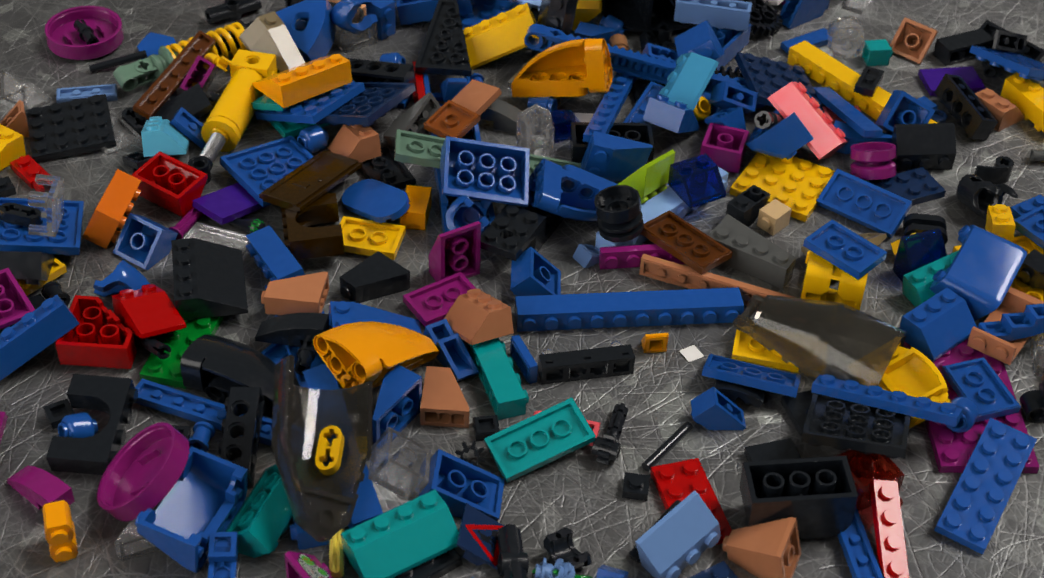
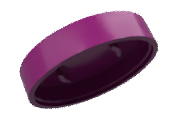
(65, 39)
(143, 471)

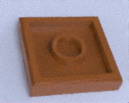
(451, 121)

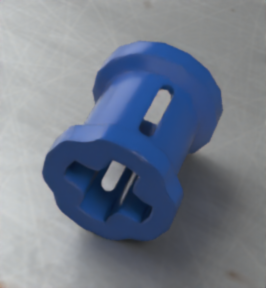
(202, 434)

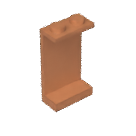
(995, 347)

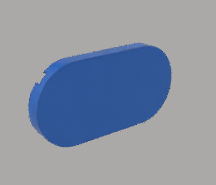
(376, 200)

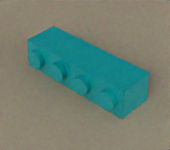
(499, 378)

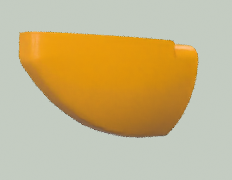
(566, 70)
(370, 350)

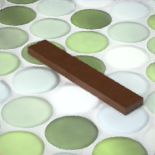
(173, 75)

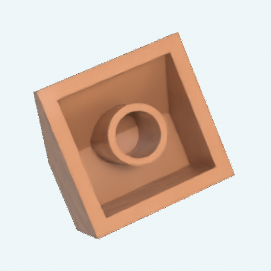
(1000, 108)
(356, 143)

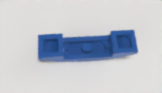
(223, 555)

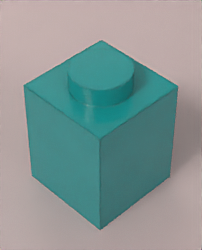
(877, 52)

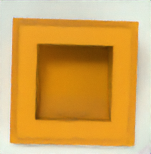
(655, 342)

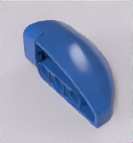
(565, 190)

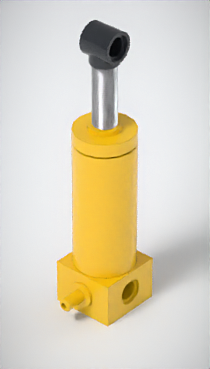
(234, 107)

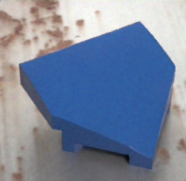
(153, 41)

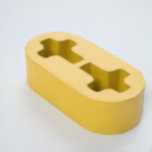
(325, 449)

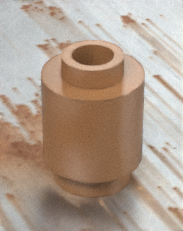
(619, 40)

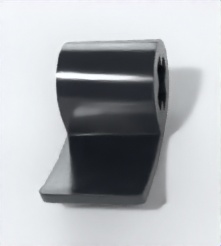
(999, 173)

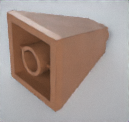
(765, 548)

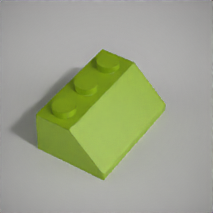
(651, 177)

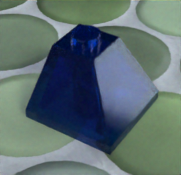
(562, 123)

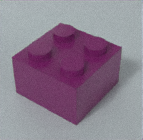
(725, 146)

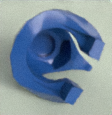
(344, 12)
(465, 211)
(122, 278)

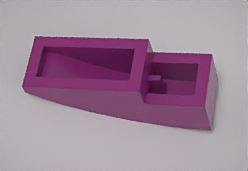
(40, 486)

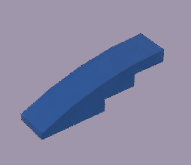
(1017, 325)

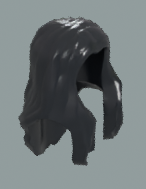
(980, 194)

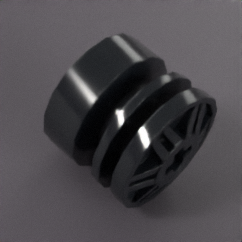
(619, 213)

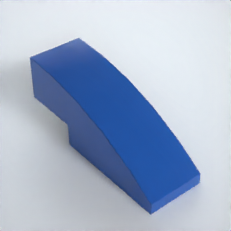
(452, 350)

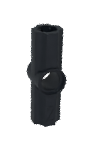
(231, 10)
(511, 558)

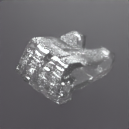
(535, 130)

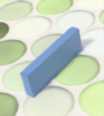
(71, 93)

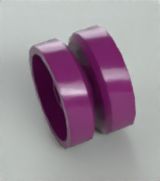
(873, 160)

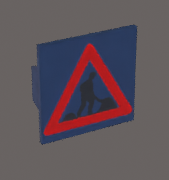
(478, 537)

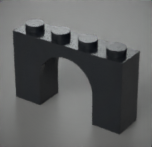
(95, 452)

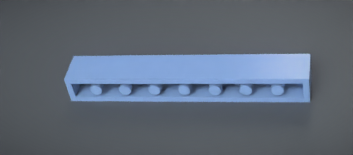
(654, 207)

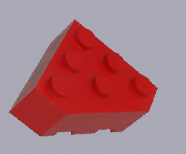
(98, 338)

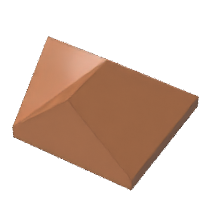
(912, 40)

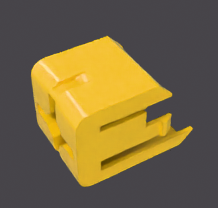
(818, 279)

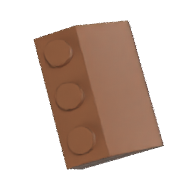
(479, 317)

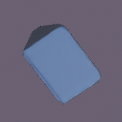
(586, 255)

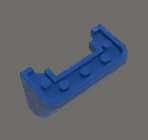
(981, 270)
(199, 503)

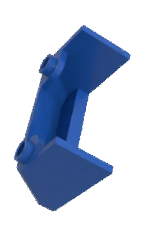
(781, 139)

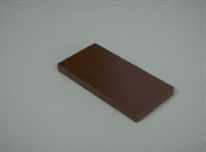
(686, 242)

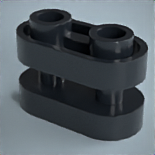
(922, 222)

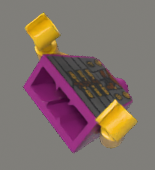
(204, 71)

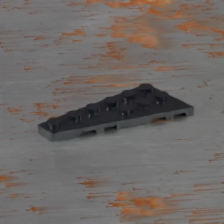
(445, 44)

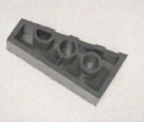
(754, 253)

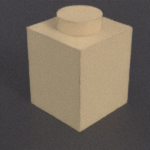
(774, 217)

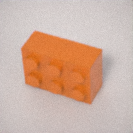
(111, 209)

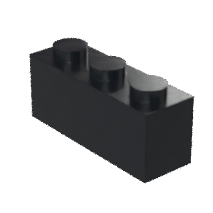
(956, 47)

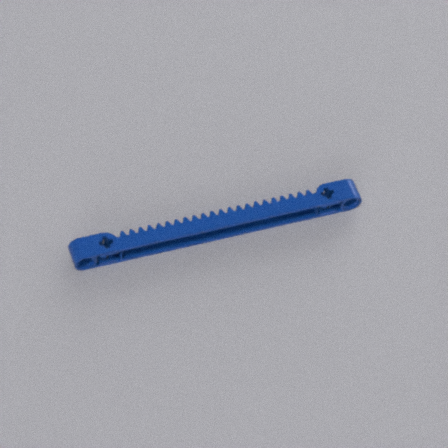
(622, 60)

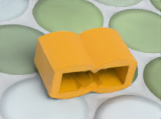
(60, 531)

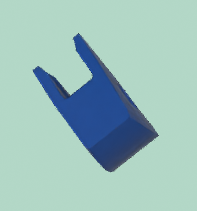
(313, 30)

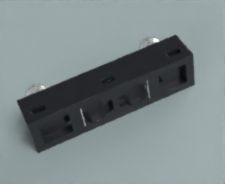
(586, 363)

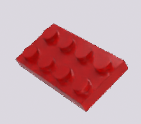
(680, 479)

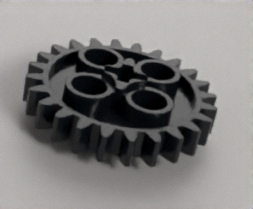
(764, 18)

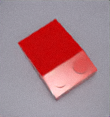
(147, 311)

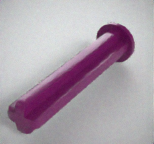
(186, 222)

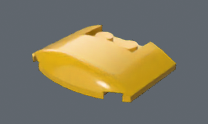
(916, 376)

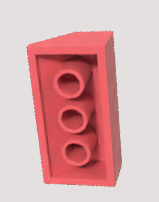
(795, 99)

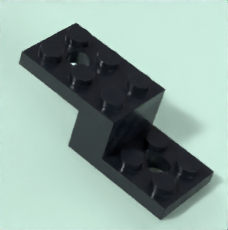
(518, 229)

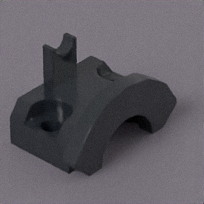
(561, 546)

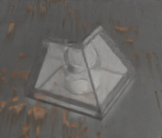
(15, 89)

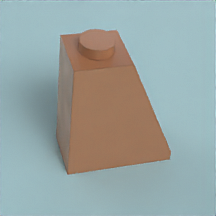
(296, 294)
(443, 400)

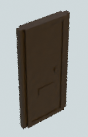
(310, 181)

